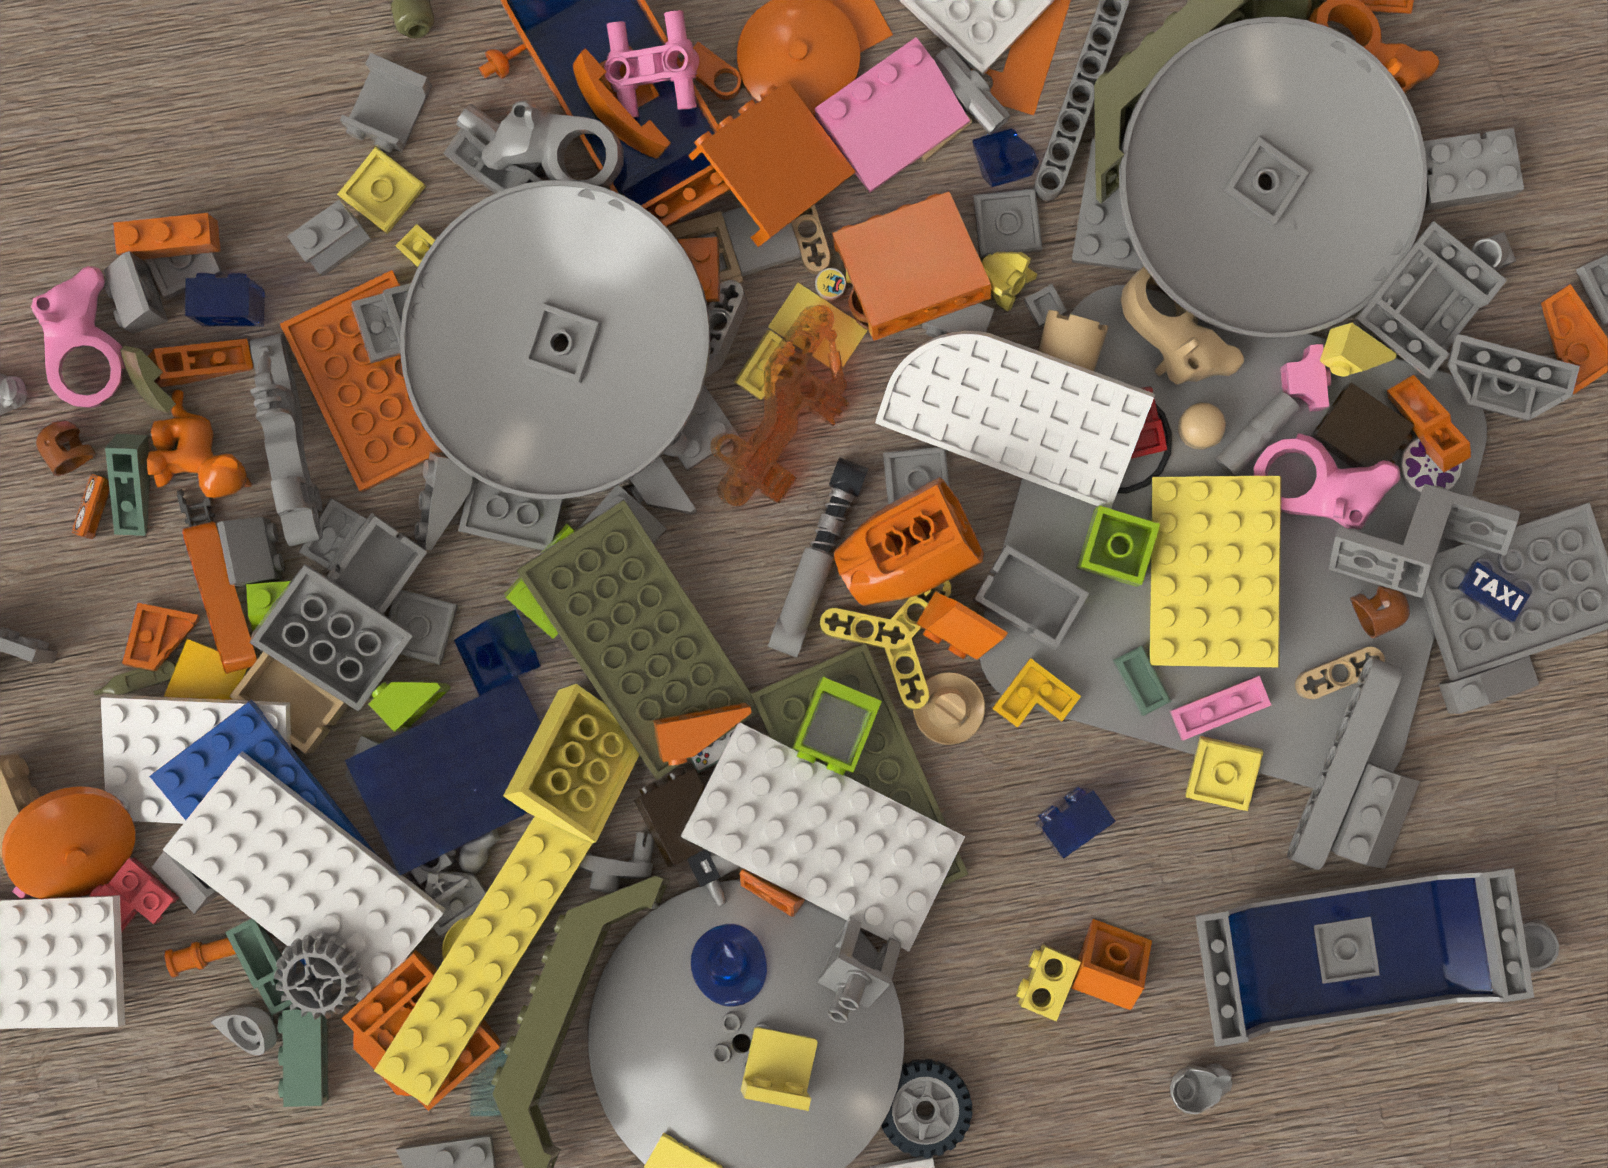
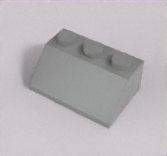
(1375, 816)

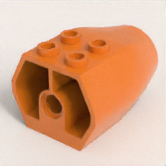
(909, 547)

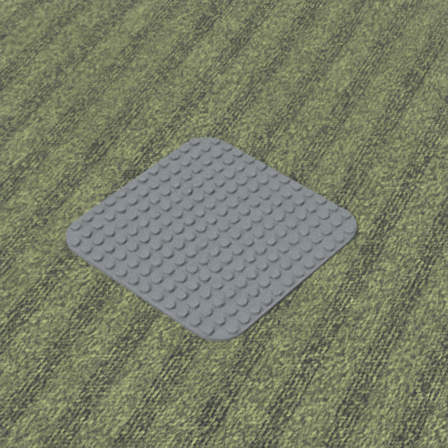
(1314, 601)

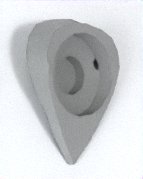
(248, 1029)

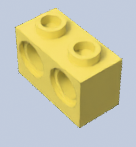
(1056, 984)

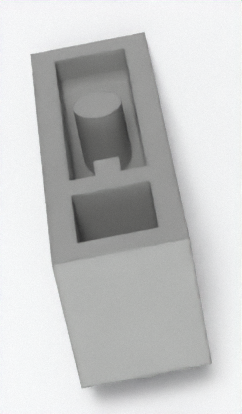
(1488, 686)

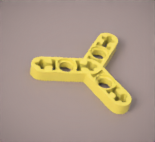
(903, 648)

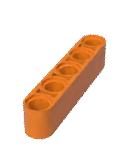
(219, 597)

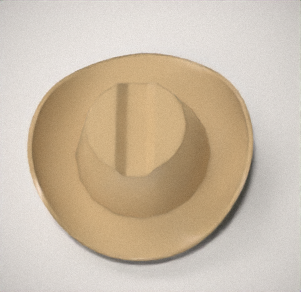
(952, 710)

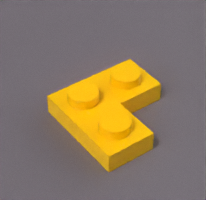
(1034, 686)

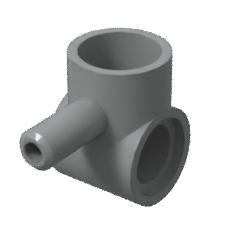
(1495, 251)

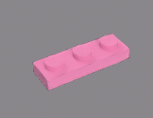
(1220, 708)

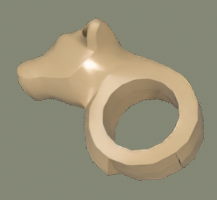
(1187, 348)

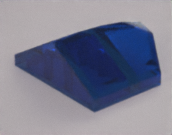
(1004, 157)

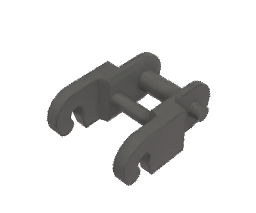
(207, 503)

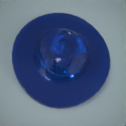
(729, 965)

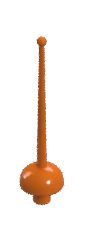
(499, 62)

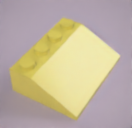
(574, 765)

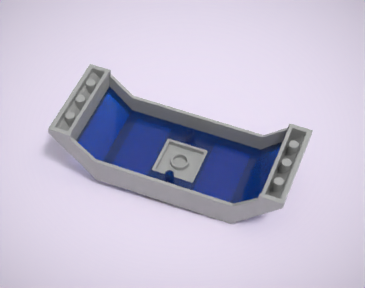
(1363, 951)

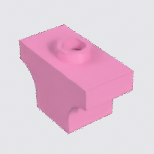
(1308, 379)

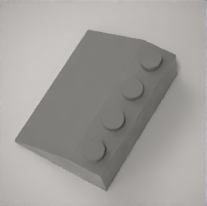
(330, 637)

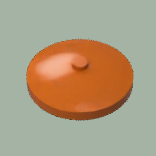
(801, 44)
(68, 843)

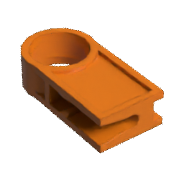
(710, 68)

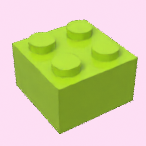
(1118, 546)

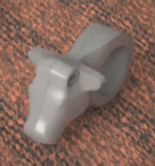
(542, 137)

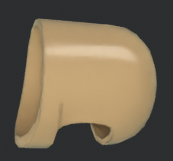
(1201, 426)

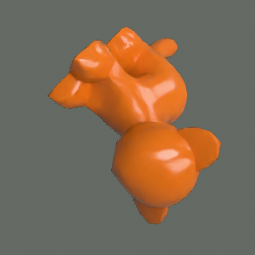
(217, 474)

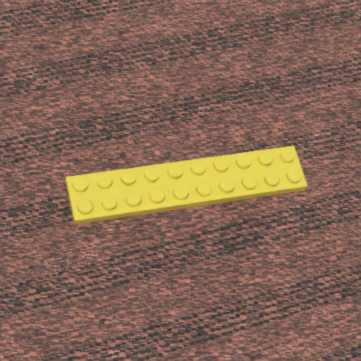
(482, 959)

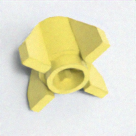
(1007, 275)

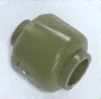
(412, 17)

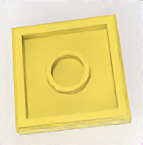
(381, 190)
(1224, 773)

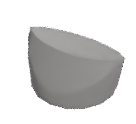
(1540, 944)

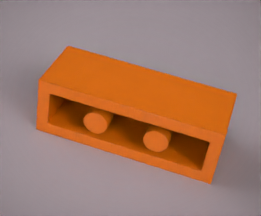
(168, 236)

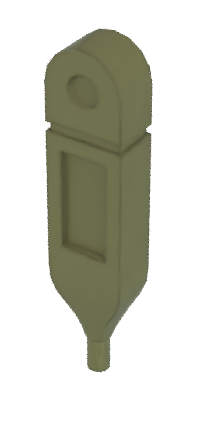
(137, 680)

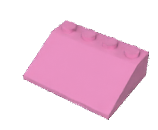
(892, 114)

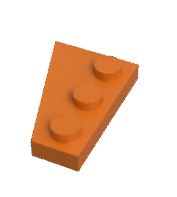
(1576, 335)

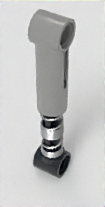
(816, 561)

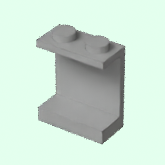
(387, 104)
(329, 238)

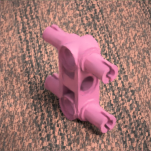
(652, 64)

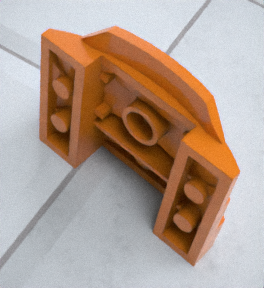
(386, 1008)

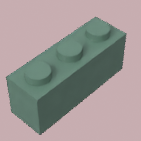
(303, 1059)

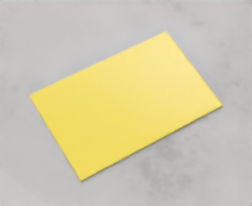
(847, 329)

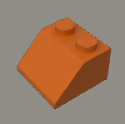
(959, 627)
(1112, 964)

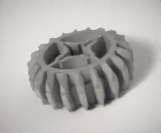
(323, 966)

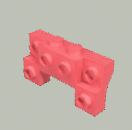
(138, 893)

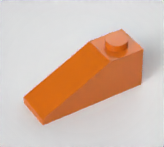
(201, 361)
(692, 732)

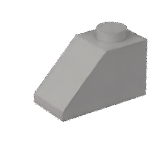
(660, 489)

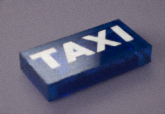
(1493, 591)

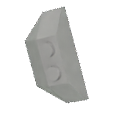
(1509, 378)

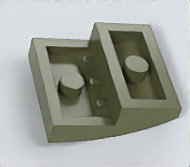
(142, 374)

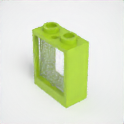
(836, 726)

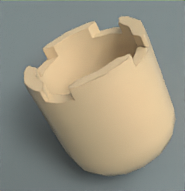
(1073, 339)

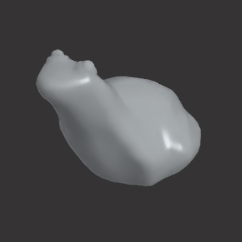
(476, 853)

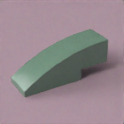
(258, 958)

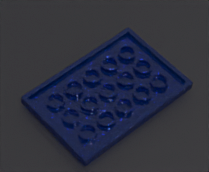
(447, 776)

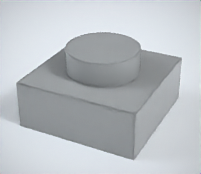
(1042, 301)

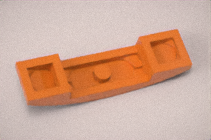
(609, 110)

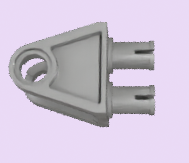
(852, 980)

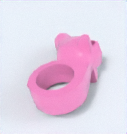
(69, 323)
(1338, 494)

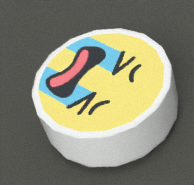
(830, 284)

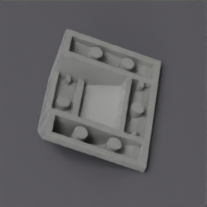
(1430, 299)

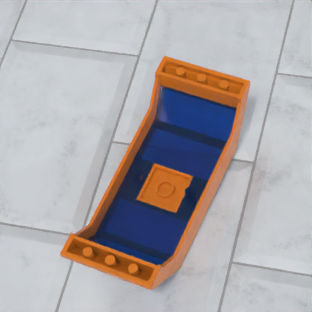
(556, 36)

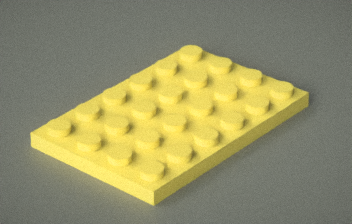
(1216, 571)

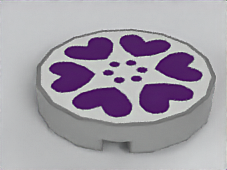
(1419, 469)

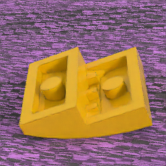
(201, 674)

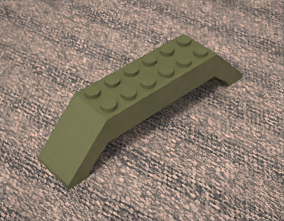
(1121, 88)
(551, 1012)

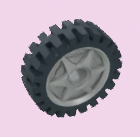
(944, 1125)

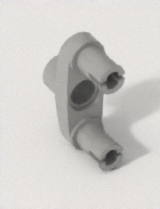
(607, 872)

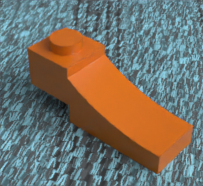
(1431, 423)

